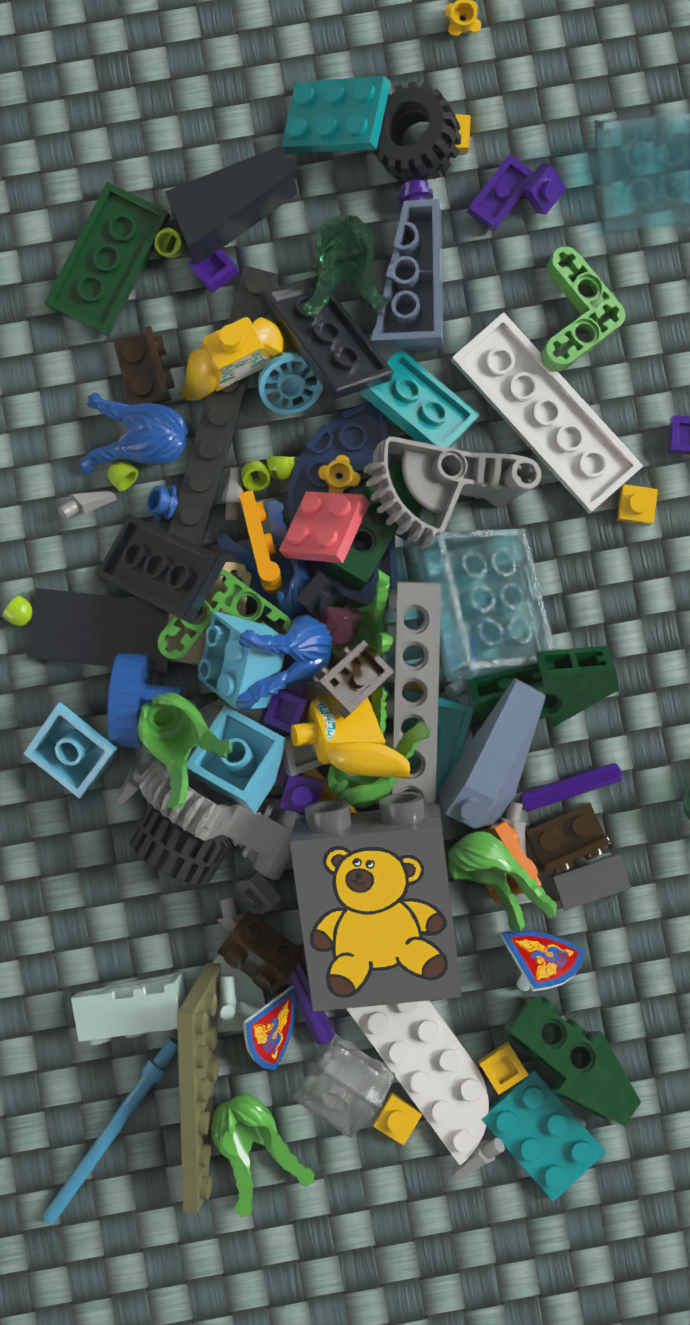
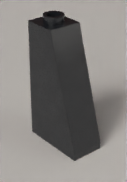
(231, 200)

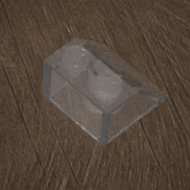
(344, 1086)

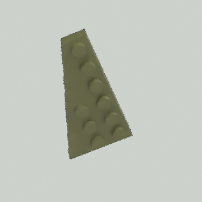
(197, 1074)

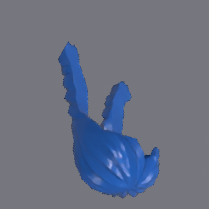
(153, 436)
(294, 572)
(309, 649)

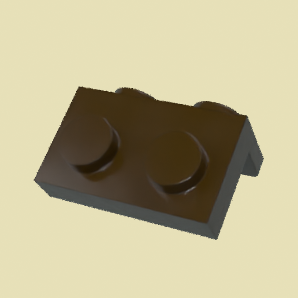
(260, 952)

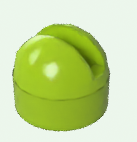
(164, 243)
(280, 466)
(122, 474)
(259, 483)
(18, 611)

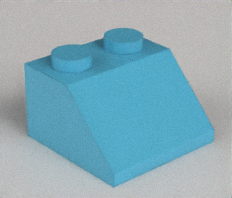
(71, 751)
(248, 771)

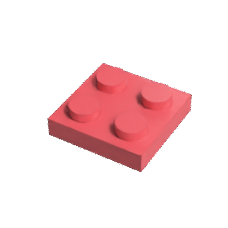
(324, 526)

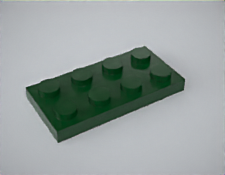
(107, 259)

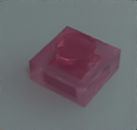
(342, 624)

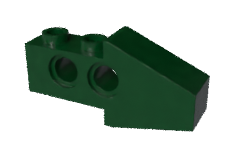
(376, 535)
(567, 677)
(597, 1083)

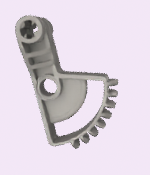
(480, 475)
(207, 814)

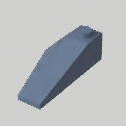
(493, 762)

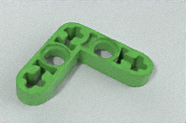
(591, 309)
(227, 602)

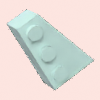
(128, 1008)

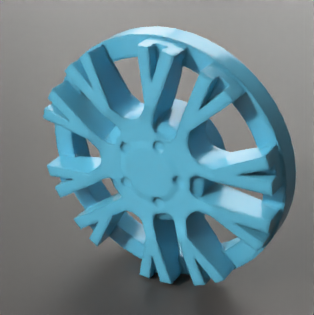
(289, 384)

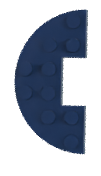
(355, 436)

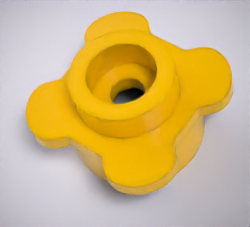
(465, 9)
(342, 466)

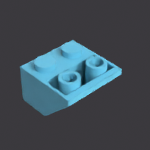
(232, 668)

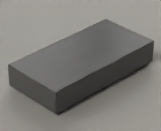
(591, 882)

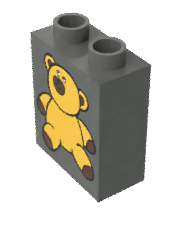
(375, 903)

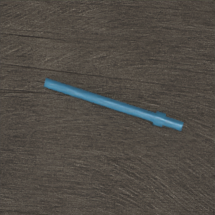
(152, 1073)

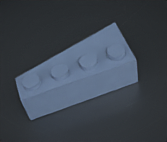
(413, 283)

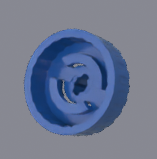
(128, 692)

